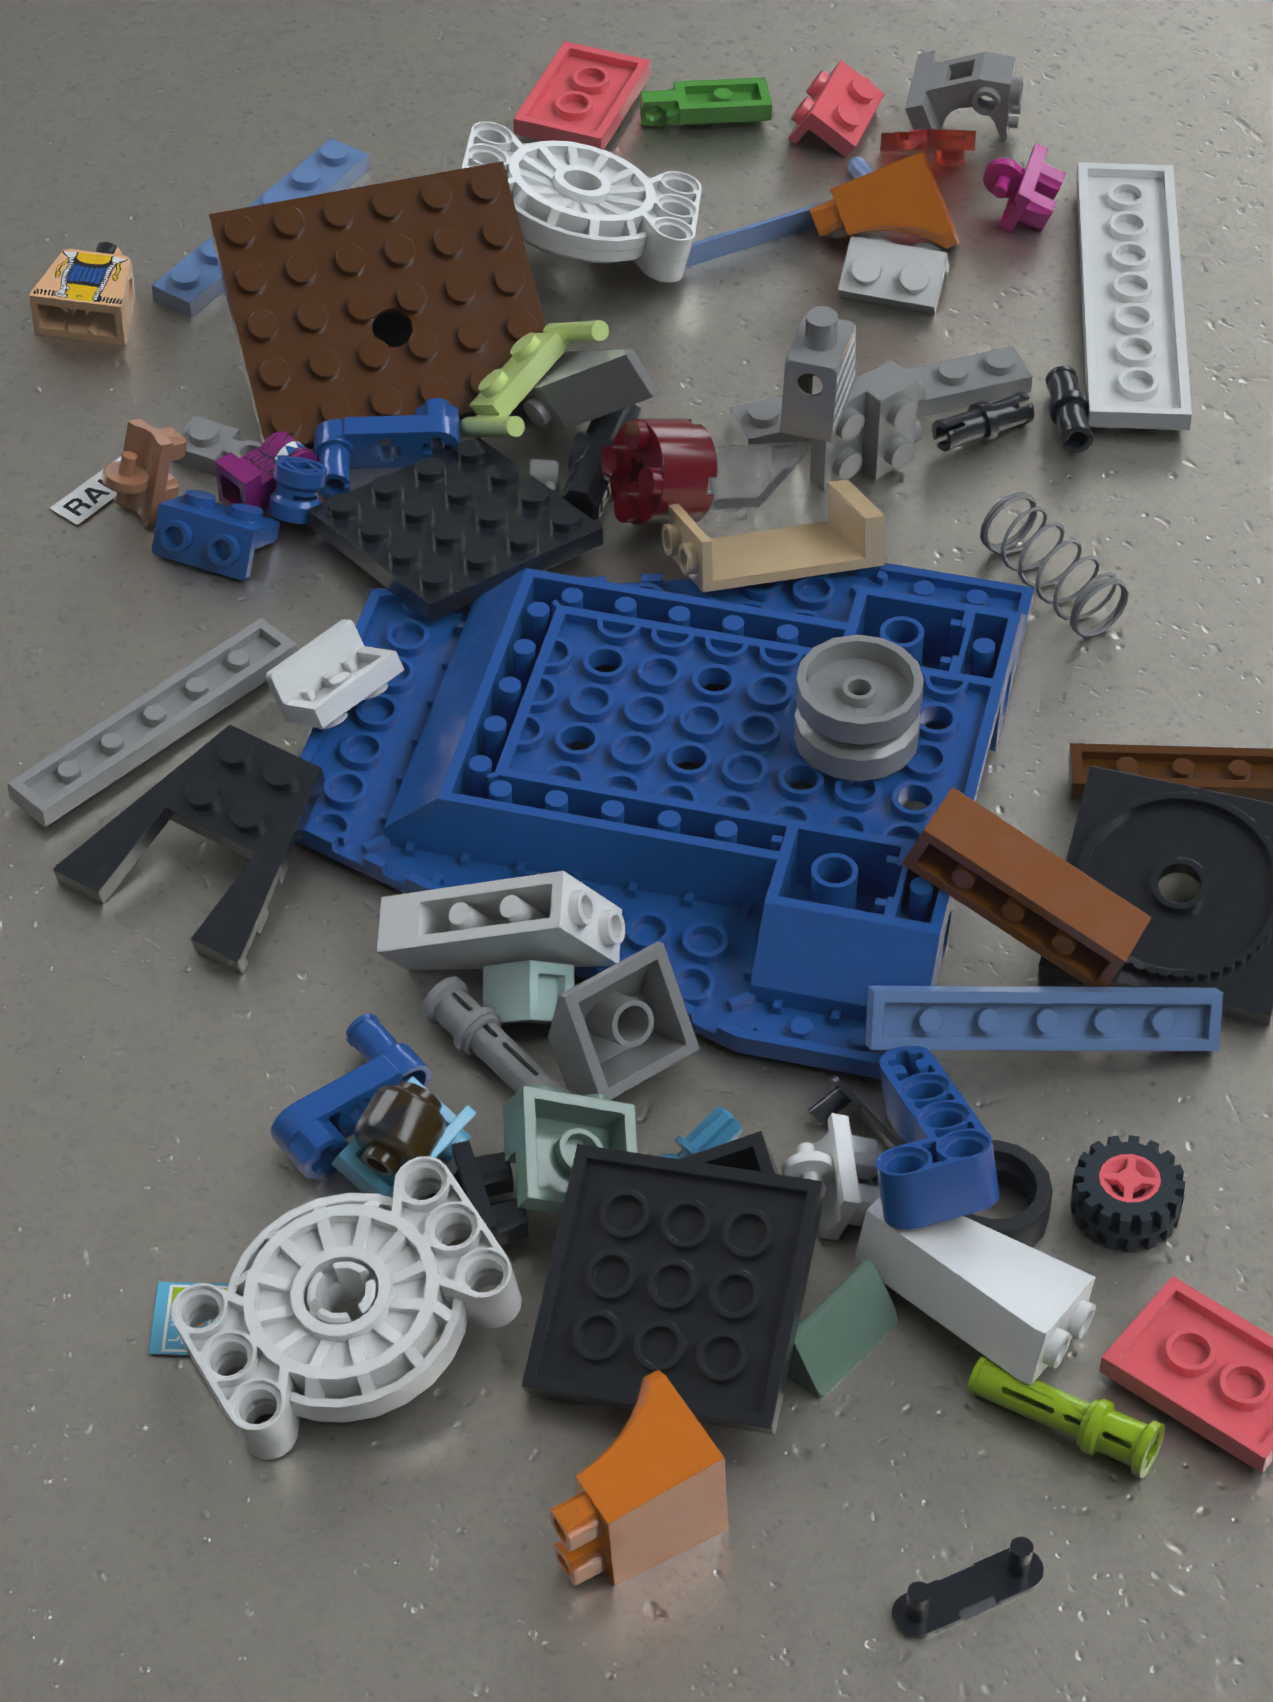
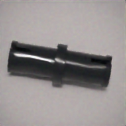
(1069, 409)
(983, 421)

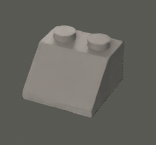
(621, 1025)

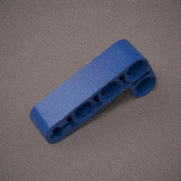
(946, 1152)

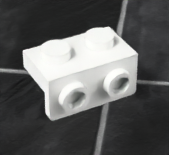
(893, 273)
(331, 677)

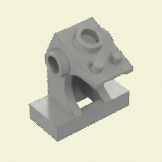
(960, 83)

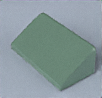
(842, 1330)

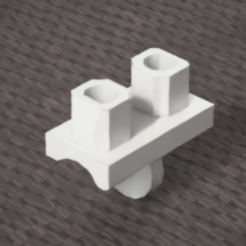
(839, 1163)

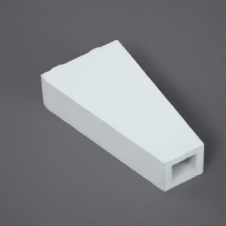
(501, 923)
(984, 1288)

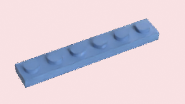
(198, 278)
(1044, 1018)

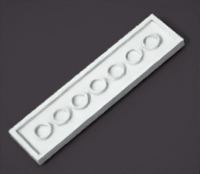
(1132, 297)

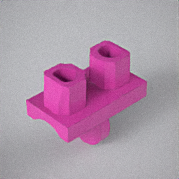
(1029, 189)

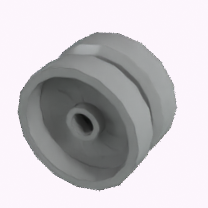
(858, 707)

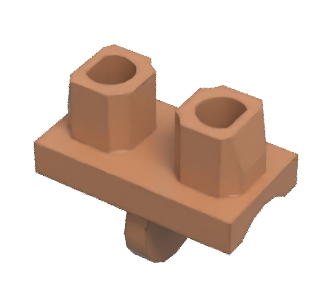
(143, 473)

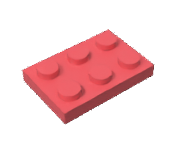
(582, 96)
(1200, 1370)

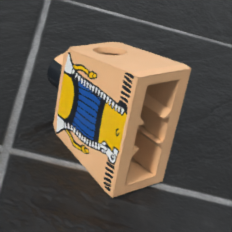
(86, 296)

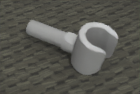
(546, 472)

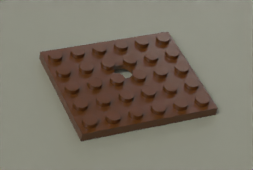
(322, 268)

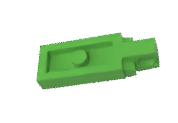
(707, 102)

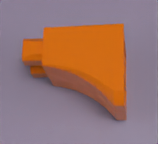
(890, 199)
(646, 1494)

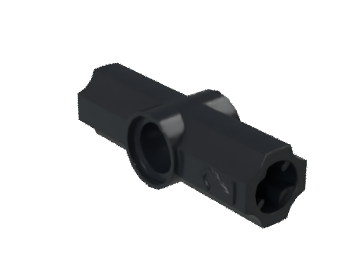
(585, 482)

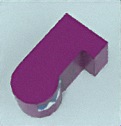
(254, 472)

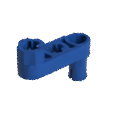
(357, 441)
(317, 1125)

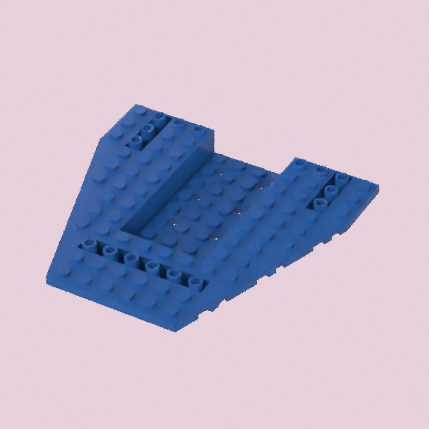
(759, 890)

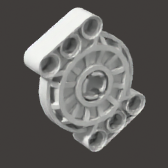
(593, 203)
(336, 1250)

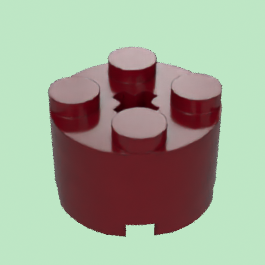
(660, 466)

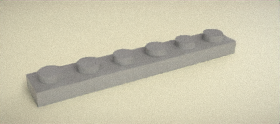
(946, 383)
(150, 723)

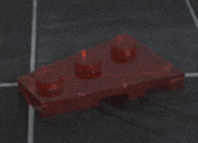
(948, 145)

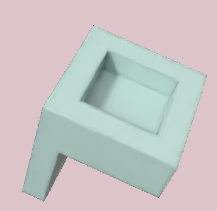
(526, 989)

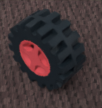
(1150, 1191)

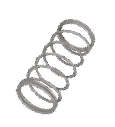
(1083, 594)

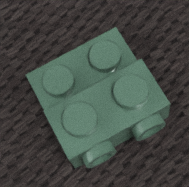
(544, 1135)

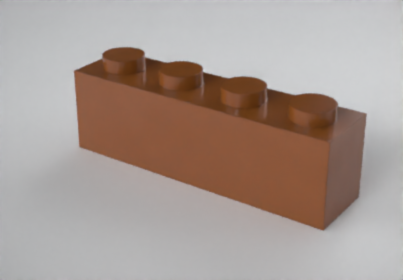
(1026, 890)

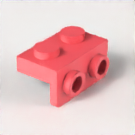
(837, 109)

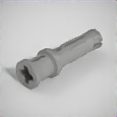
(480, 1033)

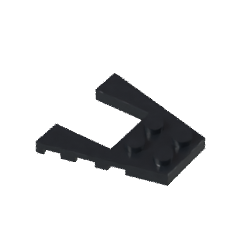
(233, 794)

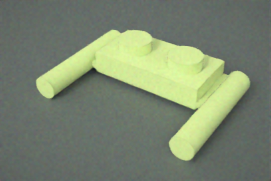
(530, 361)

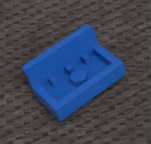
(212, 534)

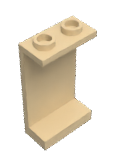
(846, 542)

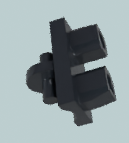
(488, 1177)

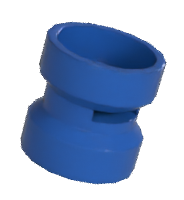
(296, 488)

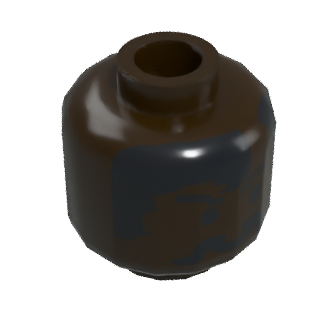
(399, 1126)

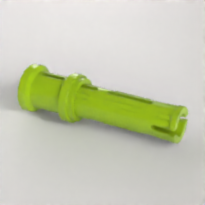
(1093, 1424)

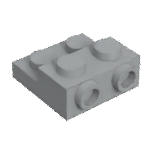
(874, 429)

